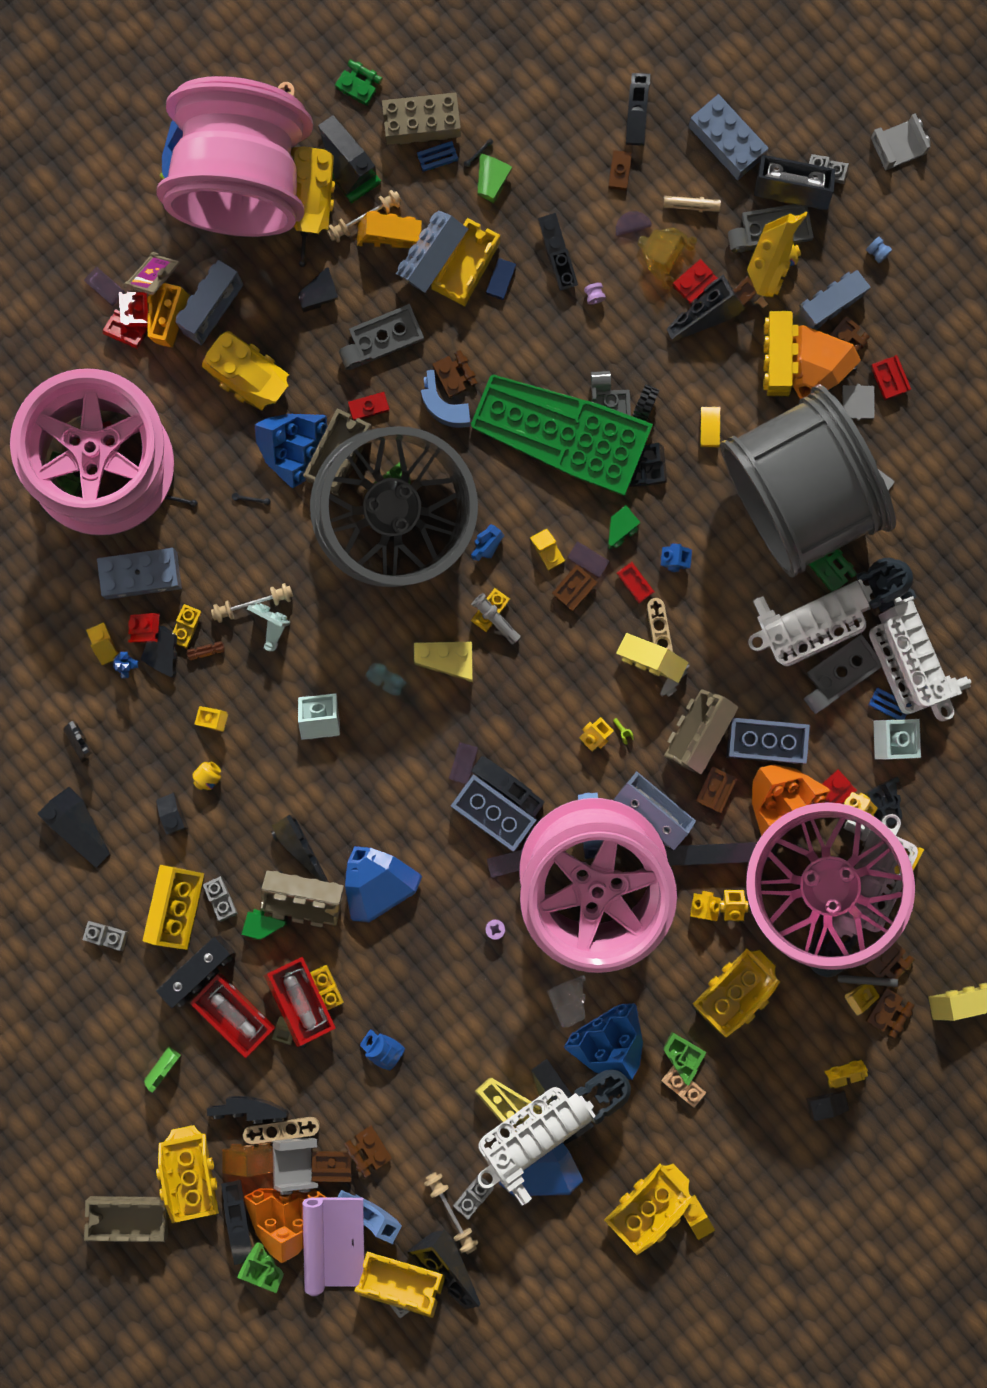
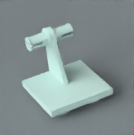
(275, 624)

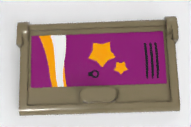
(151, 274)

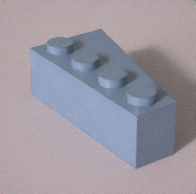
(830, 302)

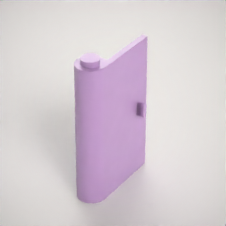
(328, 1236)

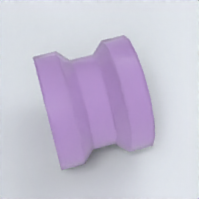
(594, 293)
(496, 926)

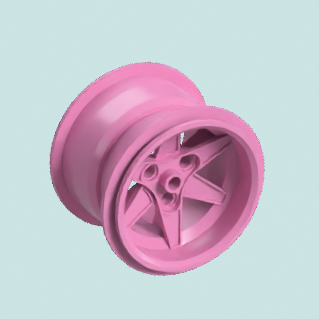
(235, 157)
(46, 417)
(588, 943)

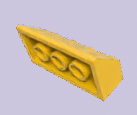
(173, 907)

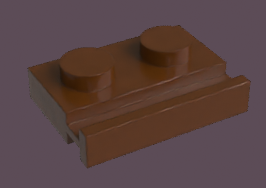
(574, 588)
(716, 789)
(331, 1166)

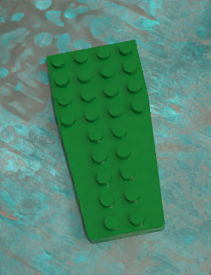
(563, 432)

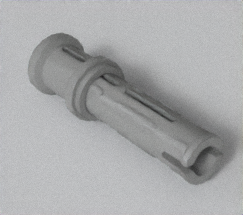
(490, 612)

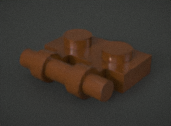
(847, 331)
(449, 376)
(882, 964)
(885, 1009)
(373, 1149)

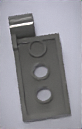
(754, 222)
(369, 347)
(603, 395)
(832, 686)

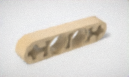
(663, 634)
(281, 1130)

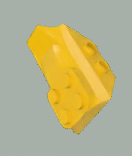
(314, 187)
(772, 254)
(245, 371)
(738, 992)
(186, 1175)
(651, 1208)

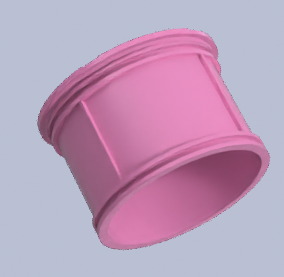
(829, 885)

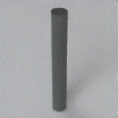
(868, 980)

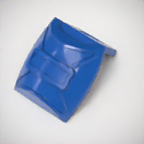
(383, 1051)

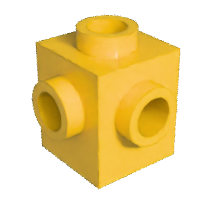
(596, 734)
(861, 802)
(733, 905)
(705, 906)

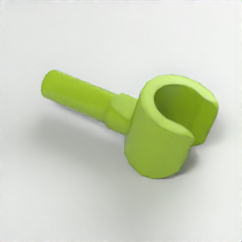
(624, 732)

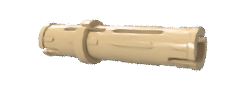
(692, 203)

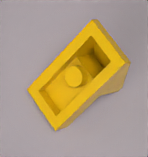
(547, 549)
(102, 643)
(211, 718)
(862, 998)
(698, 1219)

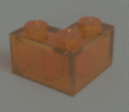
(247, 1159)

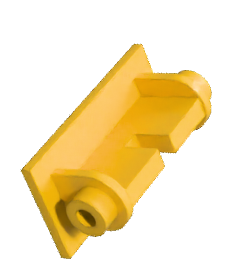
(854, 1071)

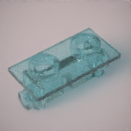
(379, 673)

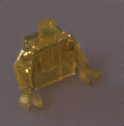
(663, 250)

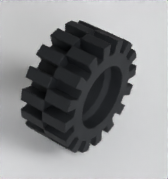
(645, 402)

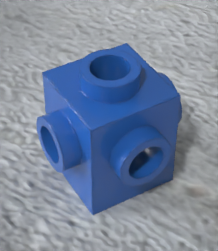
(672, 556)

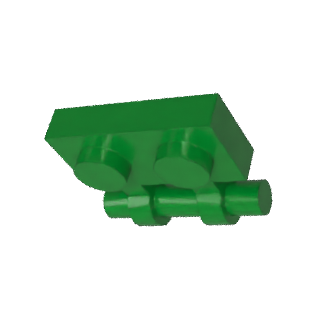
(355, 87)
(829, 573)

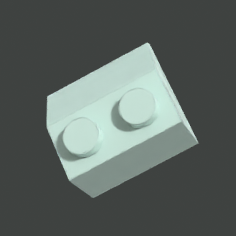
(318, 716)
(897, 739)

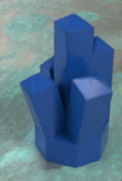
(487, 542)
(123, 663)

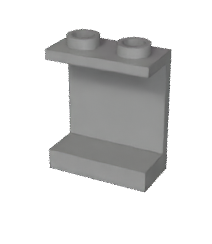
(901, 142)
(293, 1165)

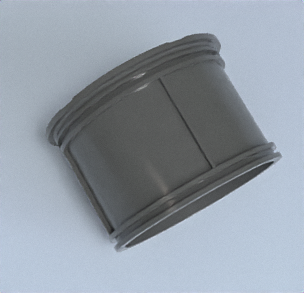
(809, 481)
(394, 506)

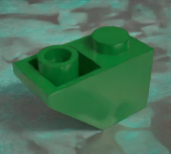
(622, 525)
(260, 926)

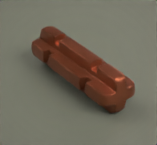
(205, 650)

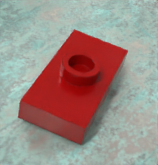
(369, 406)
(635, 582)

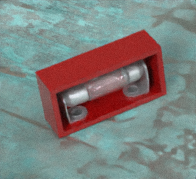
(299, 1001)
(232, 1015)

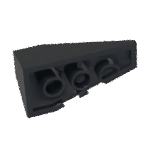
(350, 162)
(712, 308)
(72, 821)
(294, 840)
(547, 1078)
(440, 1255)

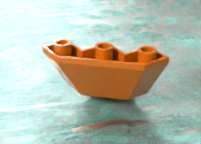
(821, 360)
(782, 790)
(279, 1220)

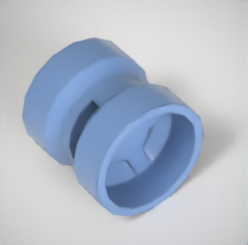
(883, 250)

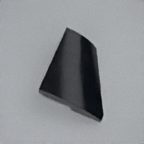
(318, 292)
(651, 467)
(161, 653)
(77, 740)
(886, 800)

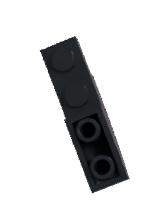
(638, 109)
(557, 252)
(508, 786)
(256, 1109)
(236, 1221)

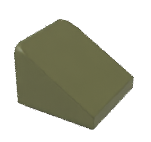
(282, 1032)

